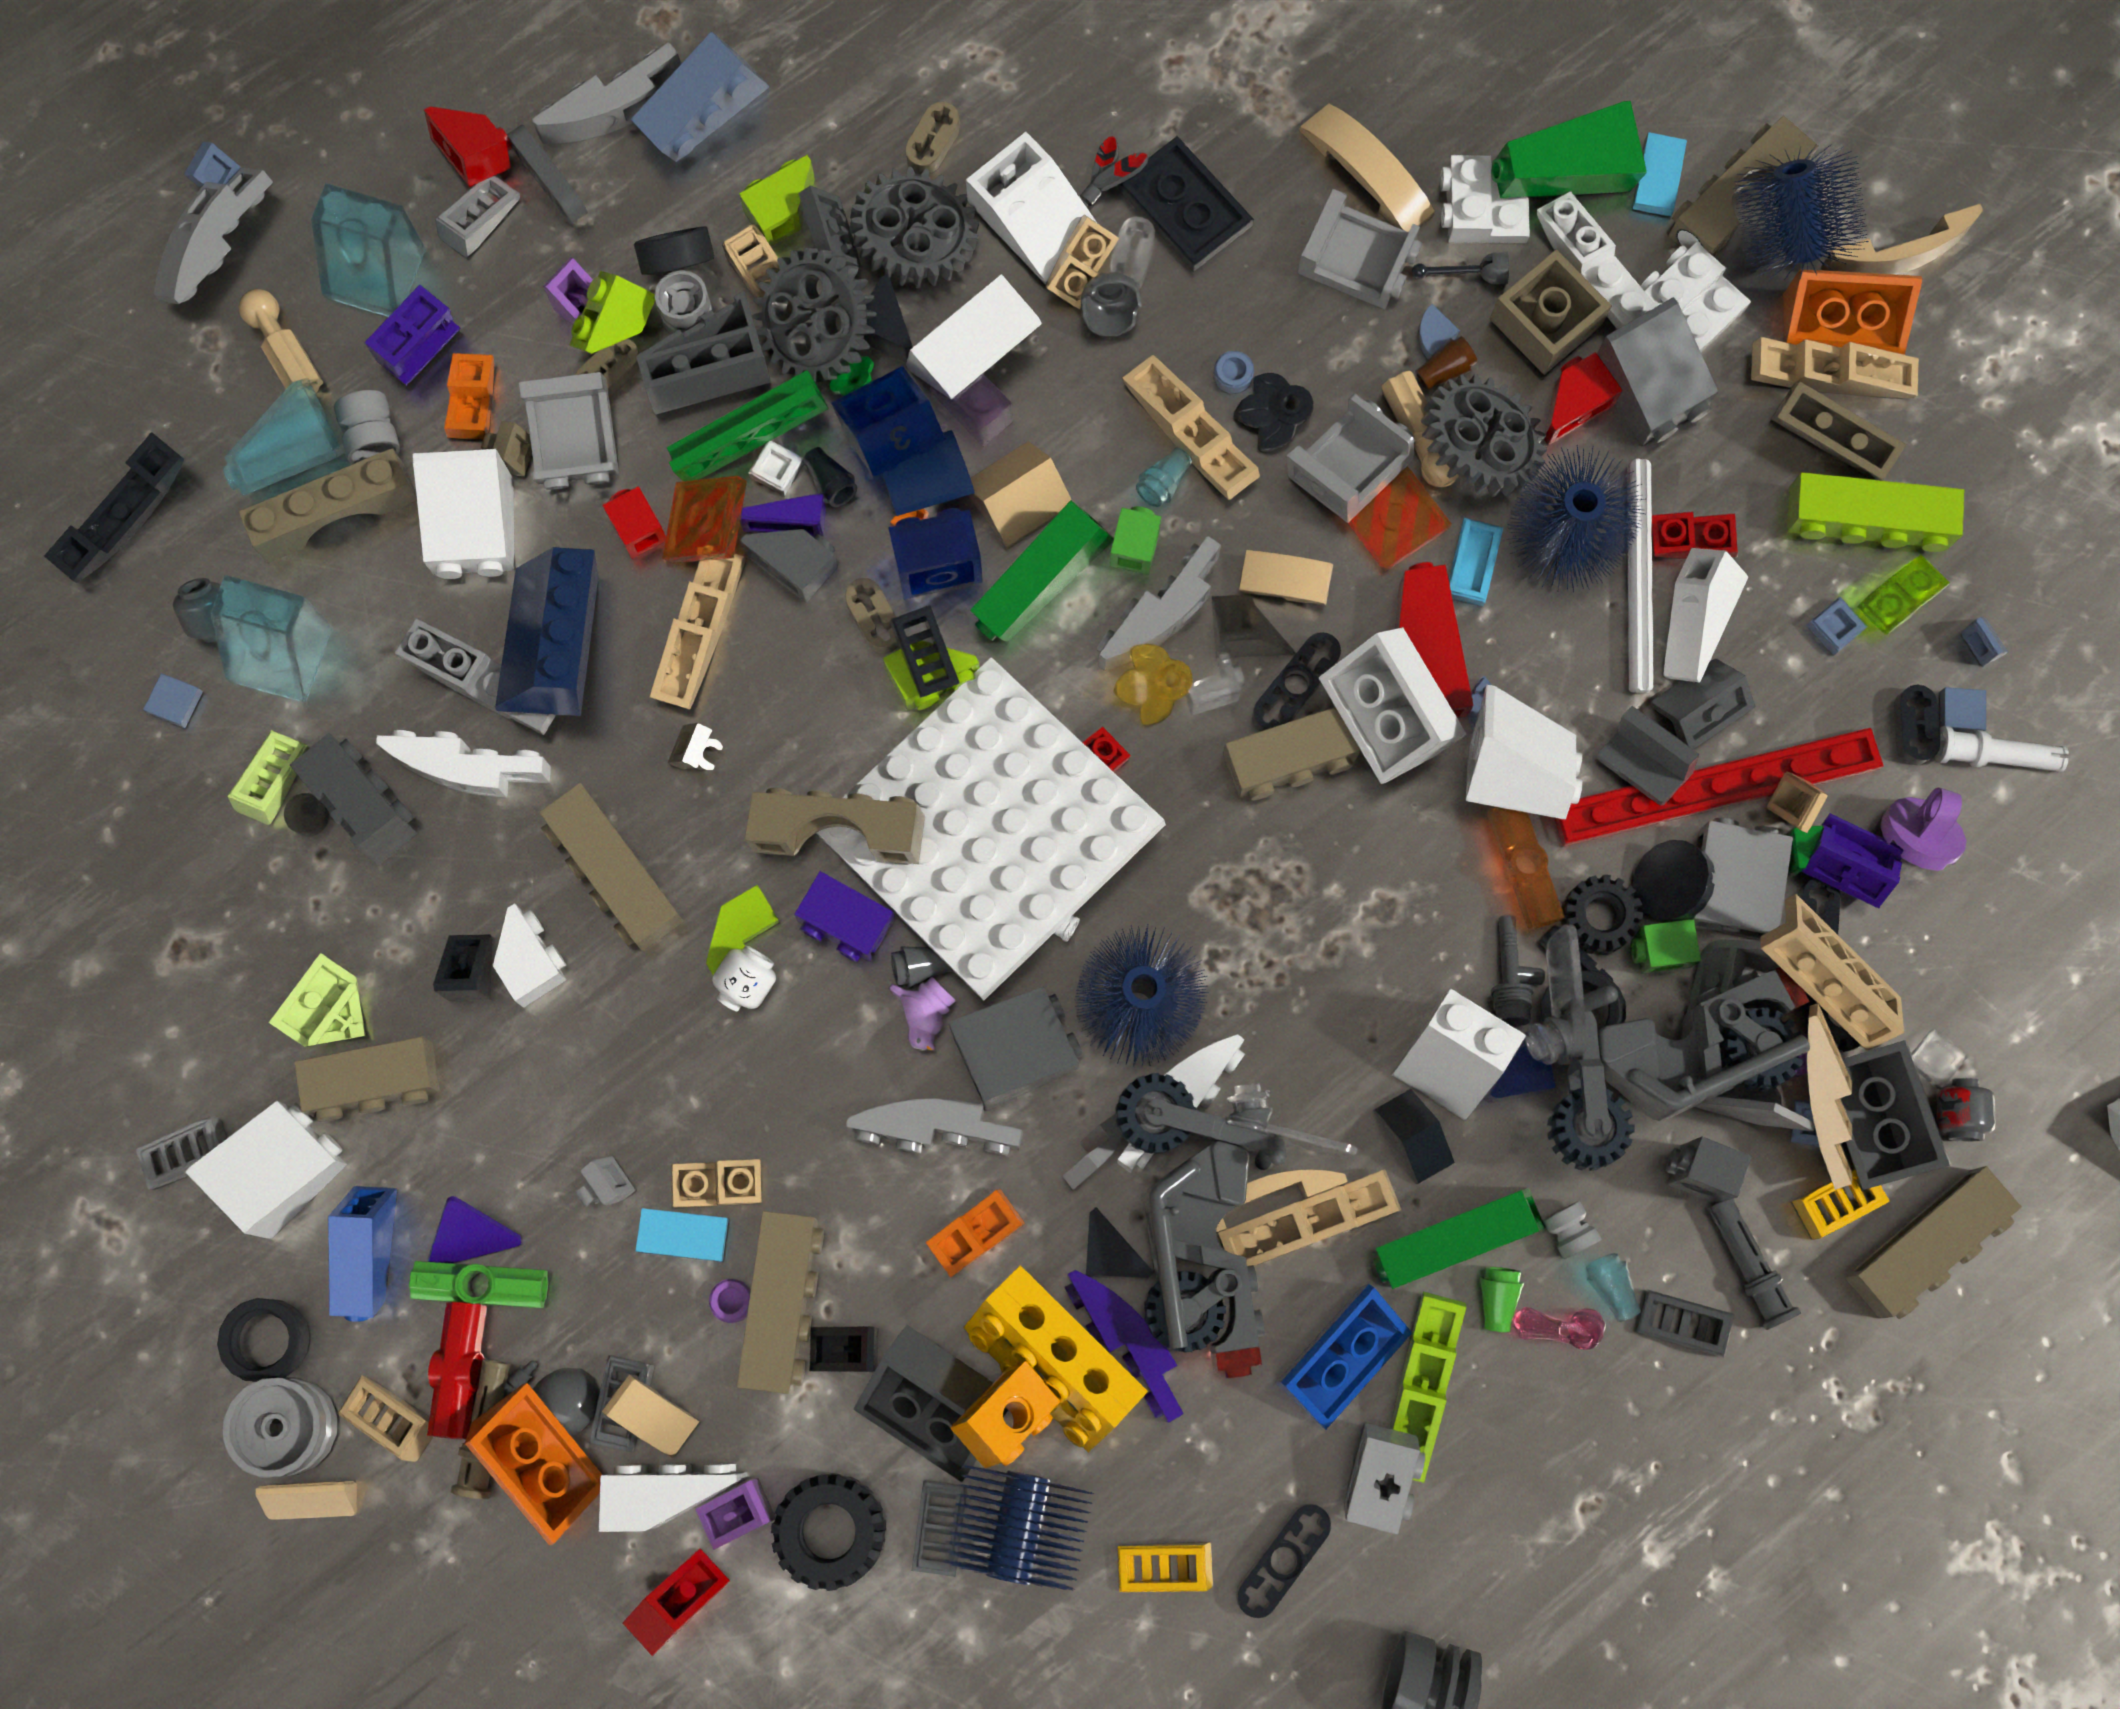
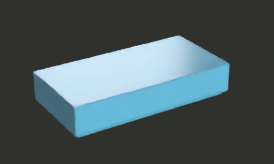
(1659, 186)
(1474, 561)
(682, 1235)

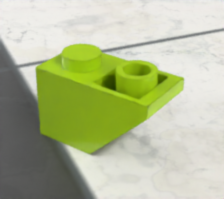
(775, 200)
(612, 313)
(896, 668)

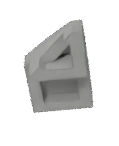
(1100, 1146)

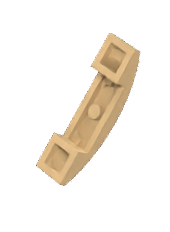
(1370, 165)
(1909, 254)
(1309, 1183)

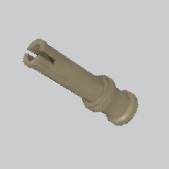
(472, 1475)

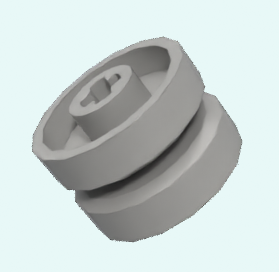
(253, 1423)

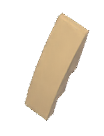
(1835, 370)
(1190, 427)
(696, 631)
(1827, 1084)
(1312, 1219)

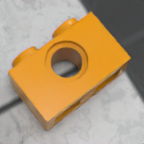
(983, 1425)

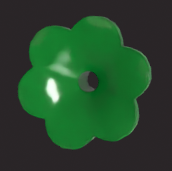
(855, 379)

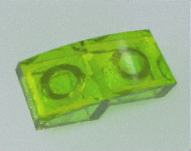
(1903, 594)

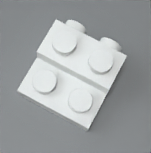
(1474, 205)
(1700, 289)

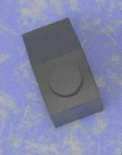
(793, 559)

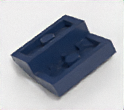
(929, 478)

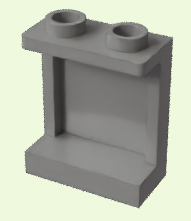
(1358, 253)
(570, 429)
(1353, 459)
(1747, 878)

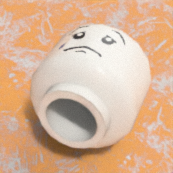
(744, 978)

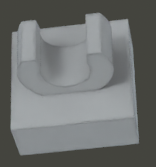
(605, 1183)

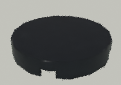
(1674, 881)

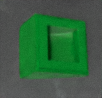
(1802, 848)

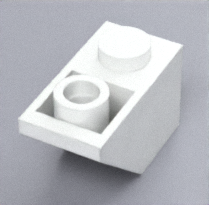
(523, 959)

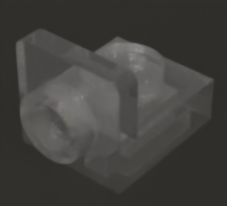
(1214, 693)

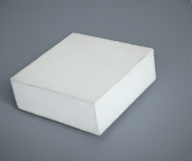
(776, 467)

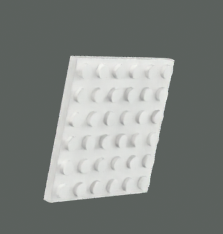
(1011, 832)

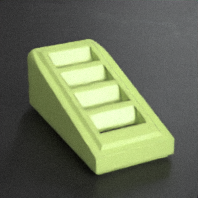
(280, 783)

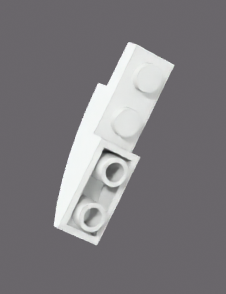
(1593, 255)
(448, 763)
(1199, 1075)

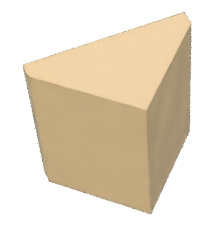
(1019, 493)

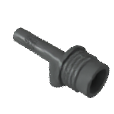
(1513, 997)

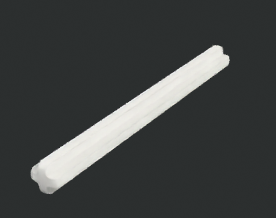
(1640, 580)

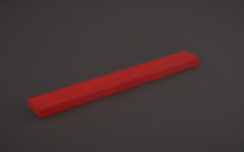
(1721, 786)

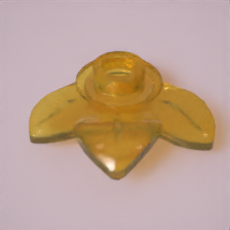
(1147, 682)

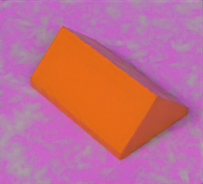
(1850, 308)
(535, 1461)

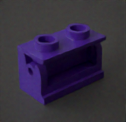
(412, 335)
(1855, 861)
(843, 917)

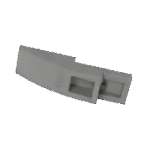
(600, 109)
(197, 240)
(1157, 619)
(462, 670)
(918, 1120)

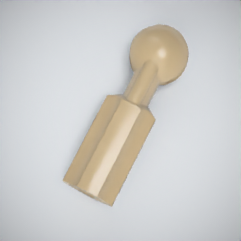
(281, 346)
(1407, 406)

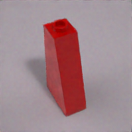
(1430, 622)

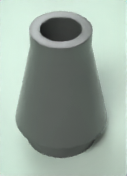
(916, 965)

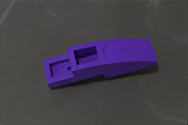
(1119, 1324)

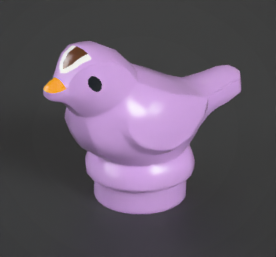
(924, 1011)

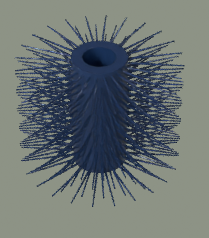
(1801, 211)
(1575, 519)
(1136, 1012)
(1018, 1530)

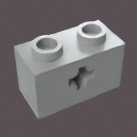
(1382, 1453)

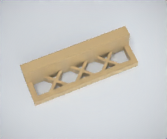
(1834, 976)

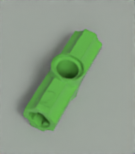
(452, 1284)

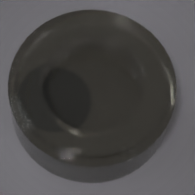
(306, 815)

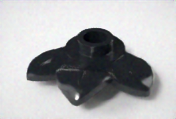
(1269, 413)

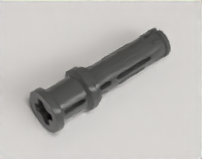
(1761, 1281)

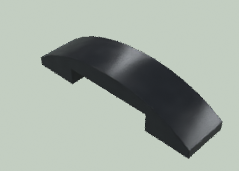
(120, 513)

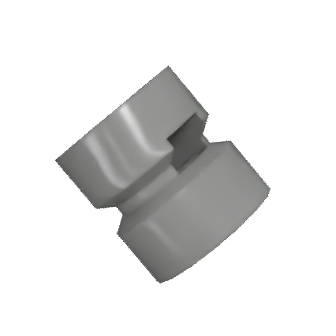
(681, 300)
(365, 424)

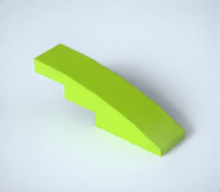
(1428, 1371)

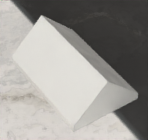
(973, 338)

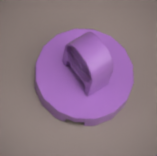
(1926, 829)

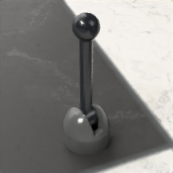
(1493, 269)

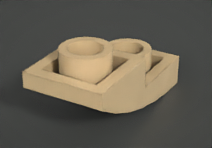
(1080, 260)
(1286, 577)
(716, 1183)
(650, 1416)

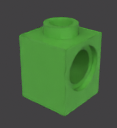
(1135, 539)
(1666, 946)

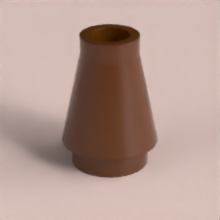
(1448, 362)

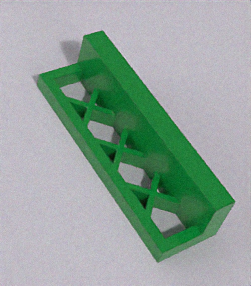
(747, 428)

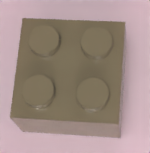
(1550, 311)

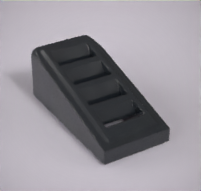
(911, 619)

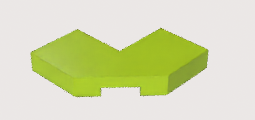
(739, 923)

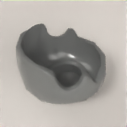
(1110, 304)
(570, 1397)

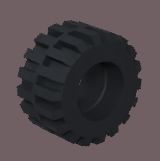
(790, 1541)

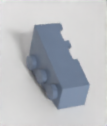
(698, 98)

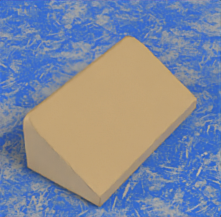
(308, 1499)

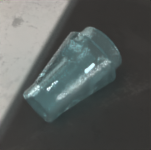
(1162, 479)
(1613, 1284)

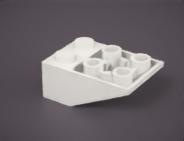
(1027, 203)
(644, 1500)

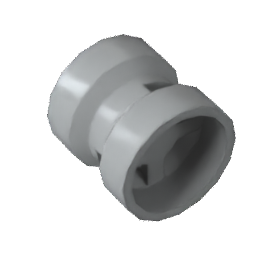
(1572, 1230)

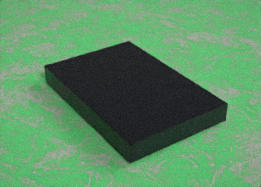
(1186, 204)

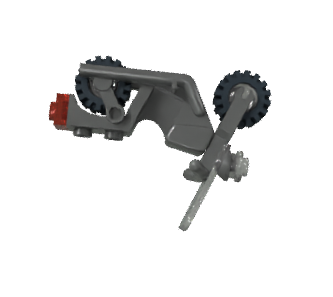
(1652, 1071)
(1191, 1200)

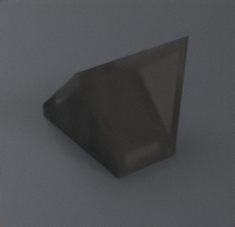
(1244, 629)

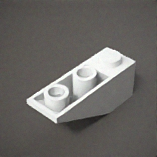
(1700, 611)

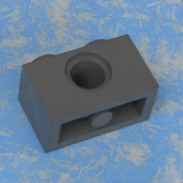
(1708, 1170)

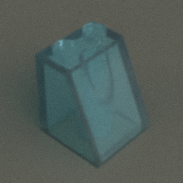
(364, 250)
(283, 441)
(268, 638)

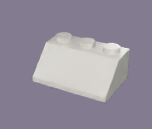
(1391, 704)

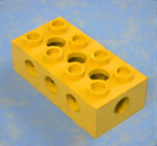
(1062, 1351)

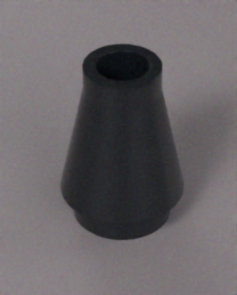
(830, 477)

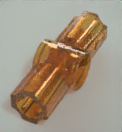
(1533, 890)

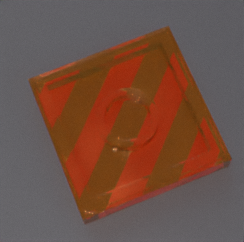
(704, 519)
(1399, 520)

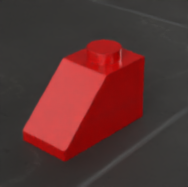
(469, 143)
(1580, 395)
(675, 1602)

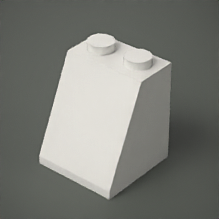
(465, 512)
(1521, 759)
(1458, 1054)
(268, 1169)

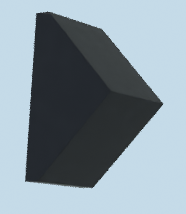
(890, 329)
(465, 968)
(1415, 1135)
(1110, 1253)
(844, 1349)

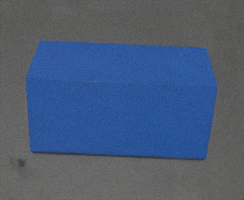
(1344, 1356)

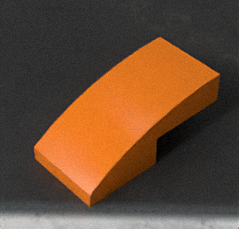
(470, 396)
(975, 1233)

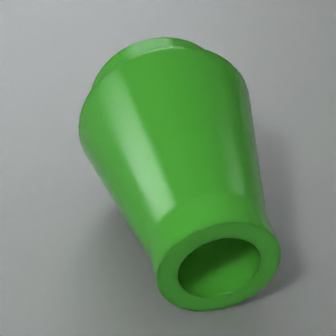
(1500, 1297)

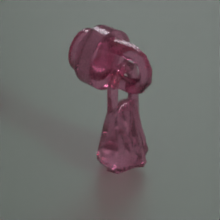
(1585, 1327)

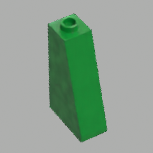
(1578, 156)
(1041, 572)
(1458, 1239)

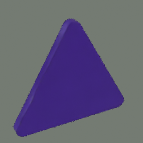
(468, 1234)

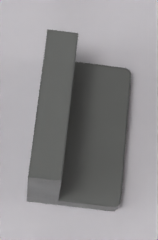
(1707, 706)
(1648, 756)

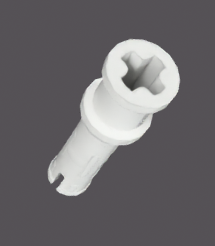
(1983, 749)

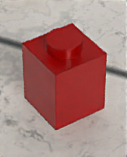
(634, 521)

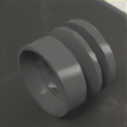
(1423, 1683)

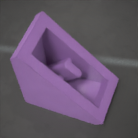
(568, 290)
(735, 1513)

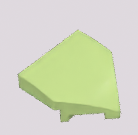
(322, 1006)

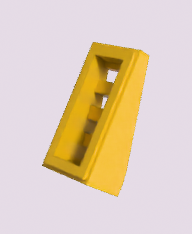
(1814, 1219)
(1203, 1567)

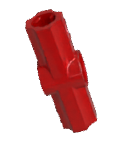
(456, 1370)

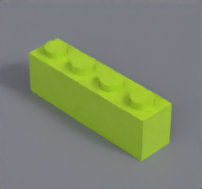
(1875, 511)

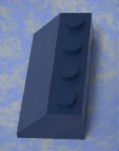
(549, 633)

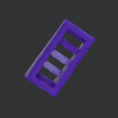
(785, 515)

